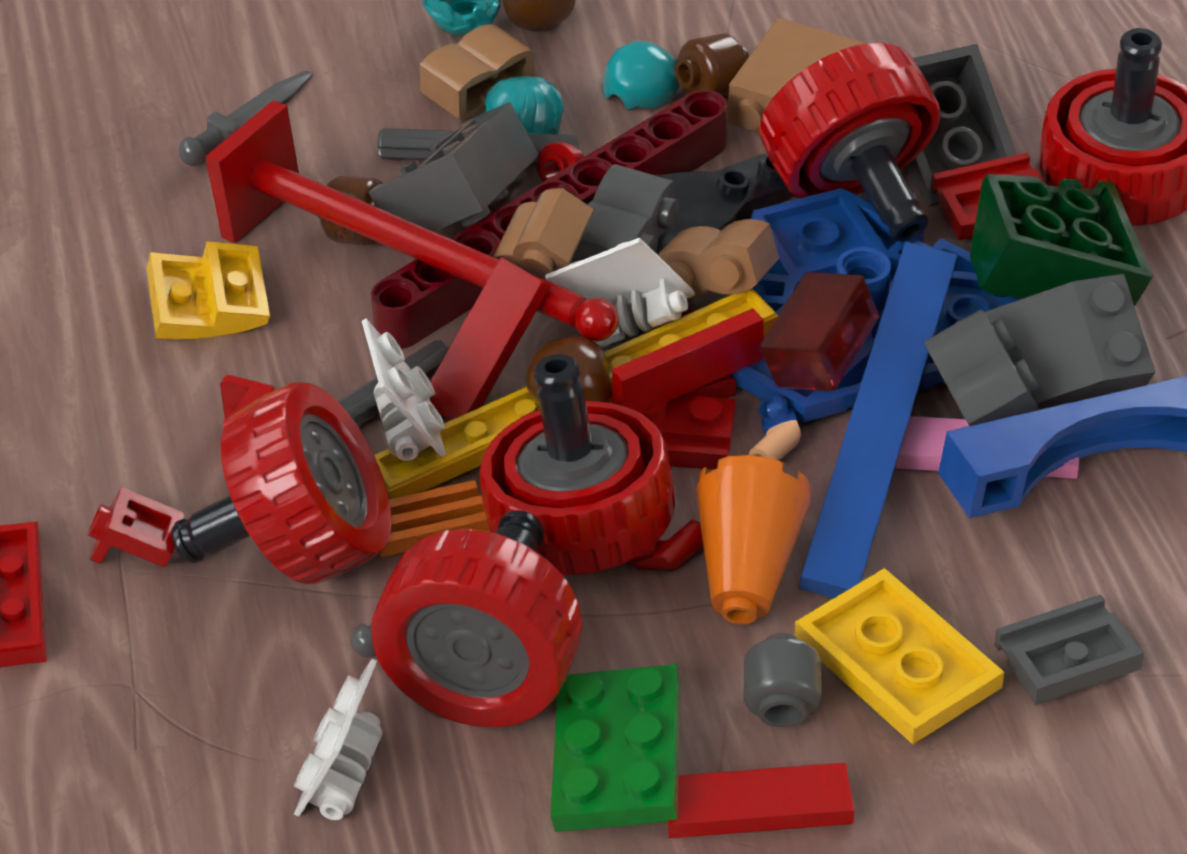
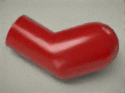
(672, 552)

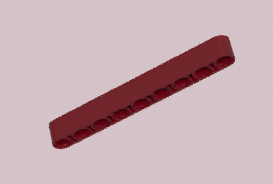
(674, 140)

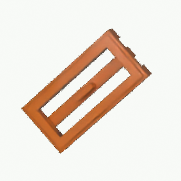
(427, 509)

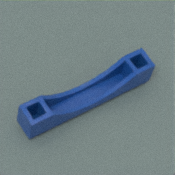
(1001, 460)

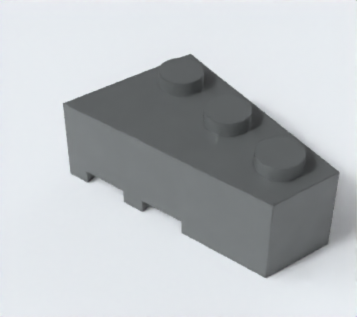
(463, 173)

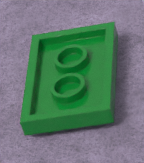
(616, 748)

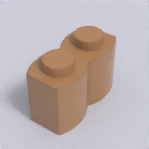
(465, 72)
(545, 232)
(722, 259)

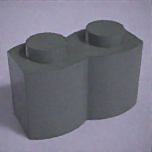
(628, 208)
(980, 371)

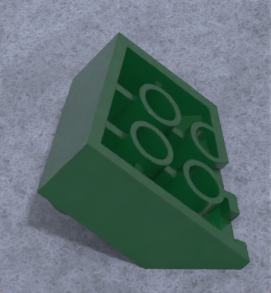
(1048, 236)

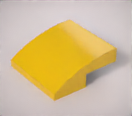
(207, 293)

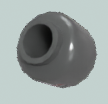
(782, 680)

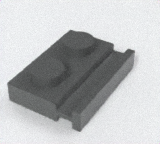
(1068, 649)

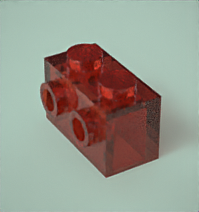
(819, 331)

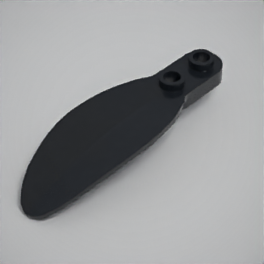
(723, 195)

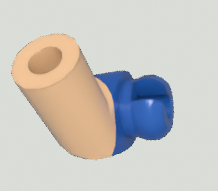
(779, 427)

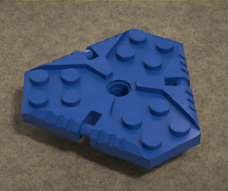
(846, 236)

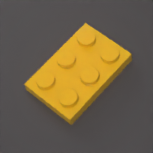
(899, 655)

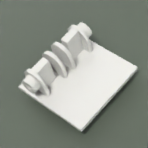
(634, 282)
(403, 399)
(342, 754)

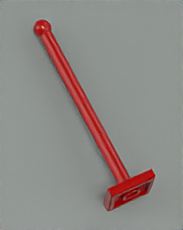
(260, 171)

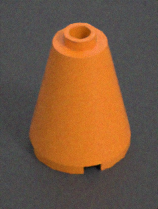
(749, 531)

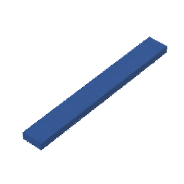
(878, 422)

